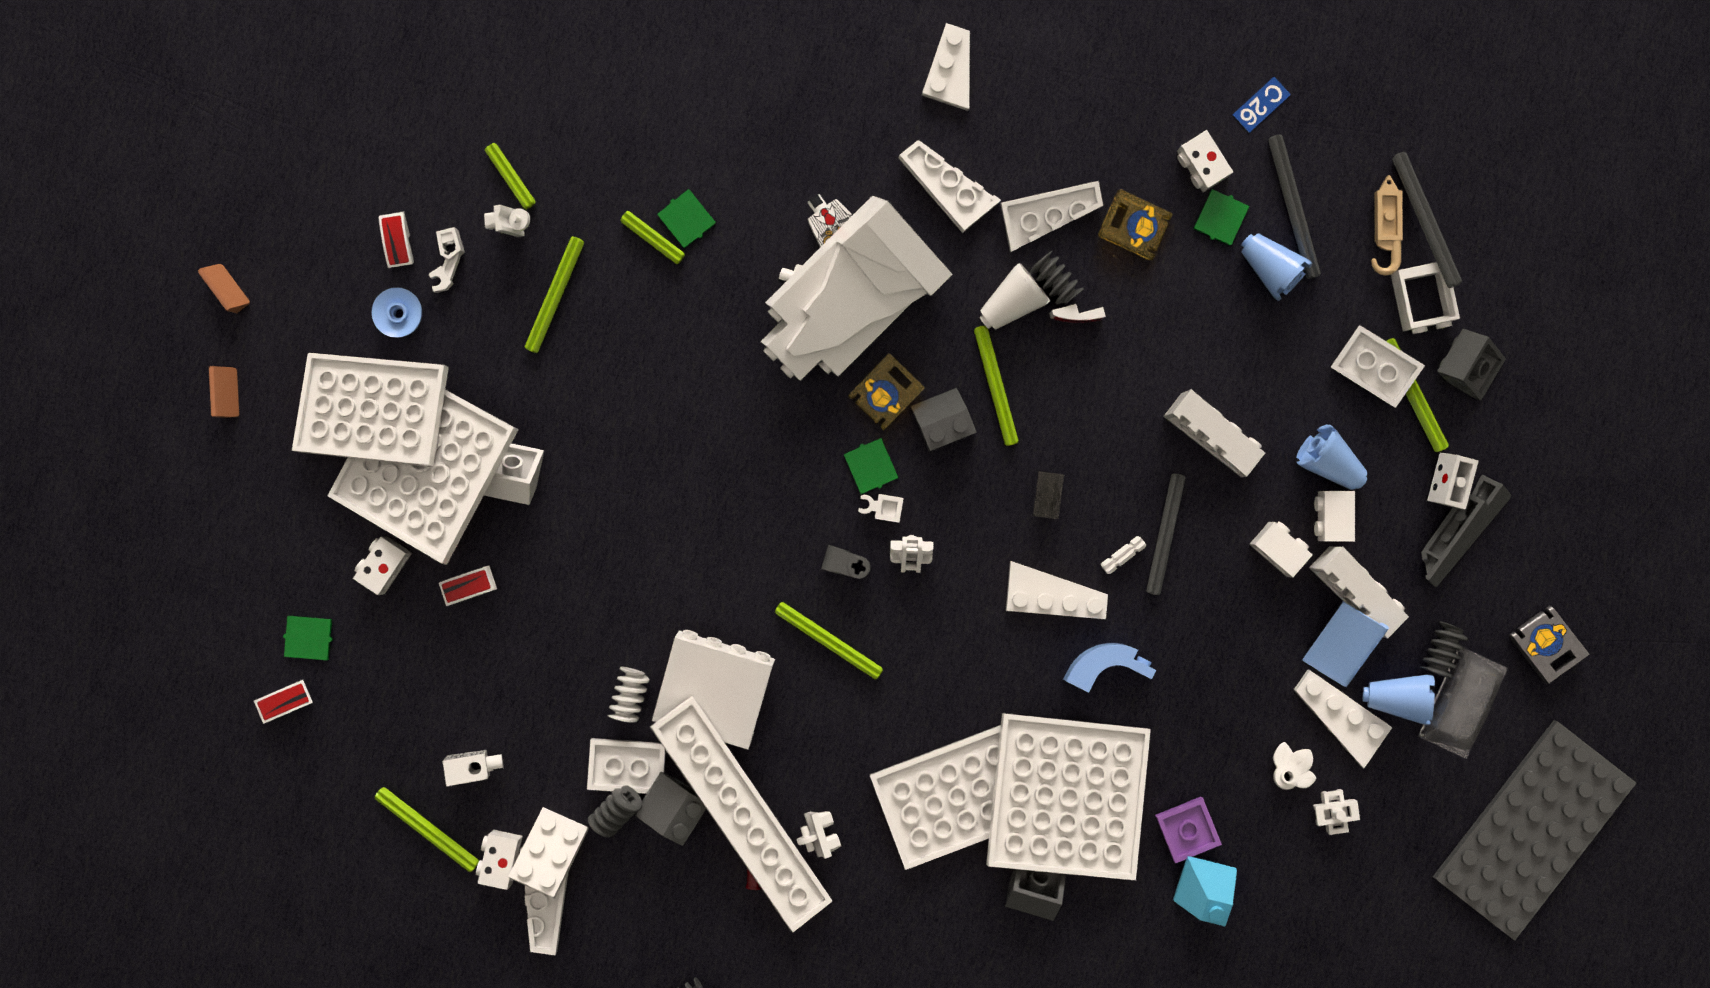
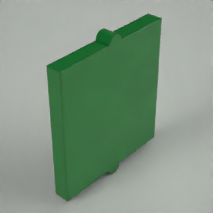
(1221, 217)
(686, 218)
(871, 466)
(308, 637)

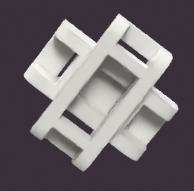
(911, 549)
(1338, 810)

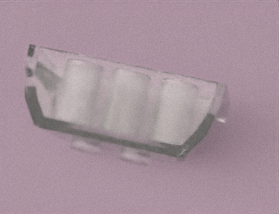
(1463, 703)

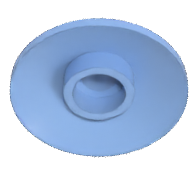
(385, 310)

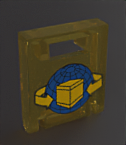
(1140, 226)
(883, 394)

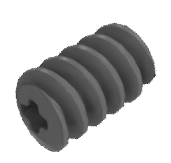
(1056, 279)
(1444, 649)
(615, 811)

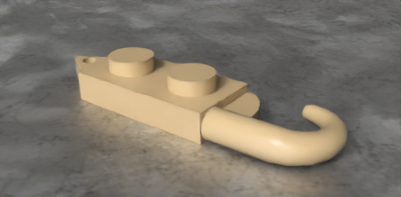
(1388, 224)

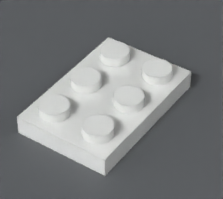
(1377, 366)
(624, 763)
(548, 852)

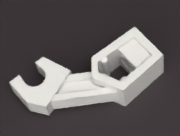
(447, 271)

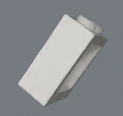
(1446, 295)

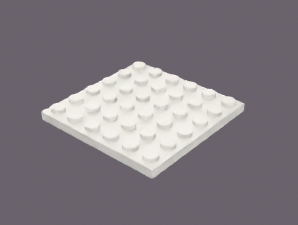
(434, 502)
(1068, 797)

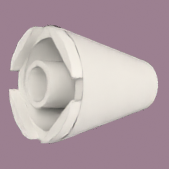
(1013, 299)

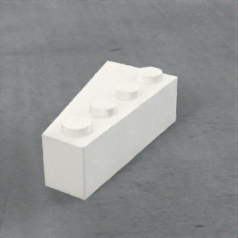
(1215, 433)
(1358, 588)

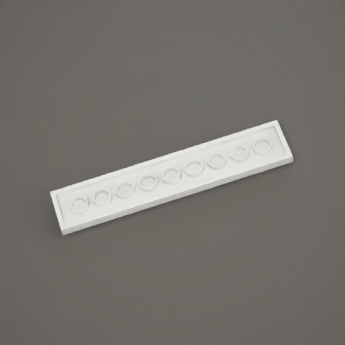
(741, 813)

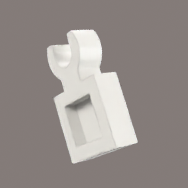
(886, 507)

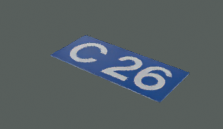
(1261, 104)

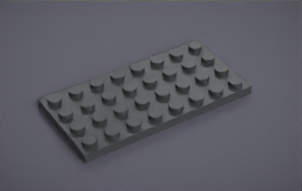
(1534, 830)

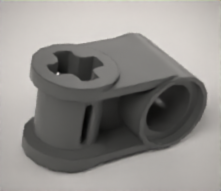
(841, 562)

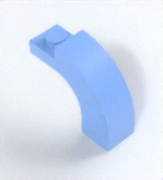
(1097, 658)

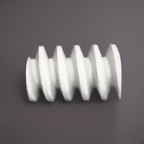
(629, 695)

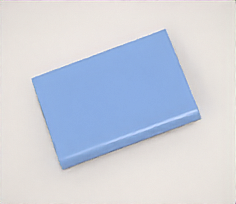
(1345, 644)

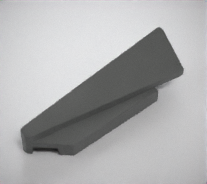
(1462, 528)

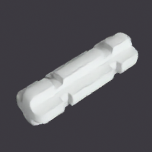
(1123, 555)

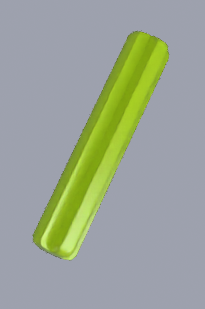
(510, 176)
(652, 237)

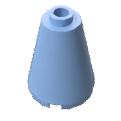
(1274, 264)
(1332, 459)
(1403, 697)

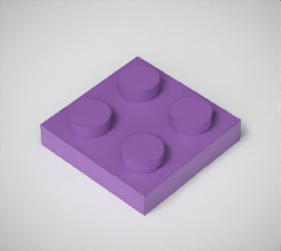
(1188, 829)

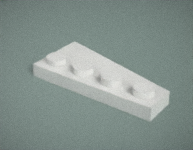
(953, 192)
(1042, 213)
(1047, 594)
(1349, 722)
(544, 919)

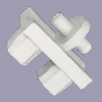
(507, 220)
(823, 844)

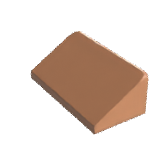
(224, 287)
(224, 392)

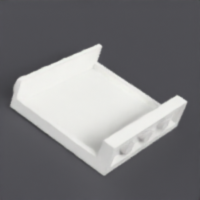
(721, 679)

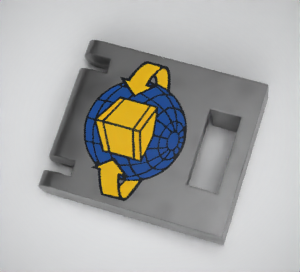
(1546, 641)

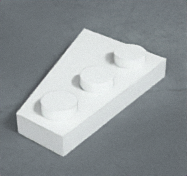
(950, 69)

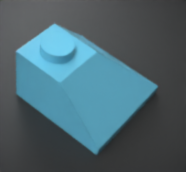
(1206, 890)

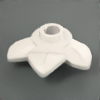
(1295, 764)

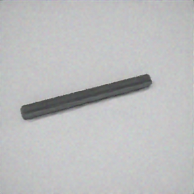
(1293, 204)
(1427, 220)

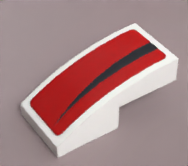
(395, 239)
(1071, 314)
(467, 585)
(283, 701)

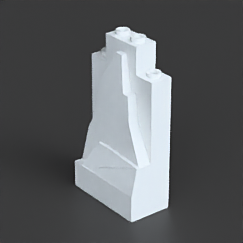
(850, 291)

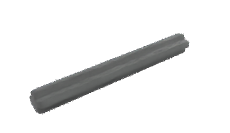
(1165, 534)

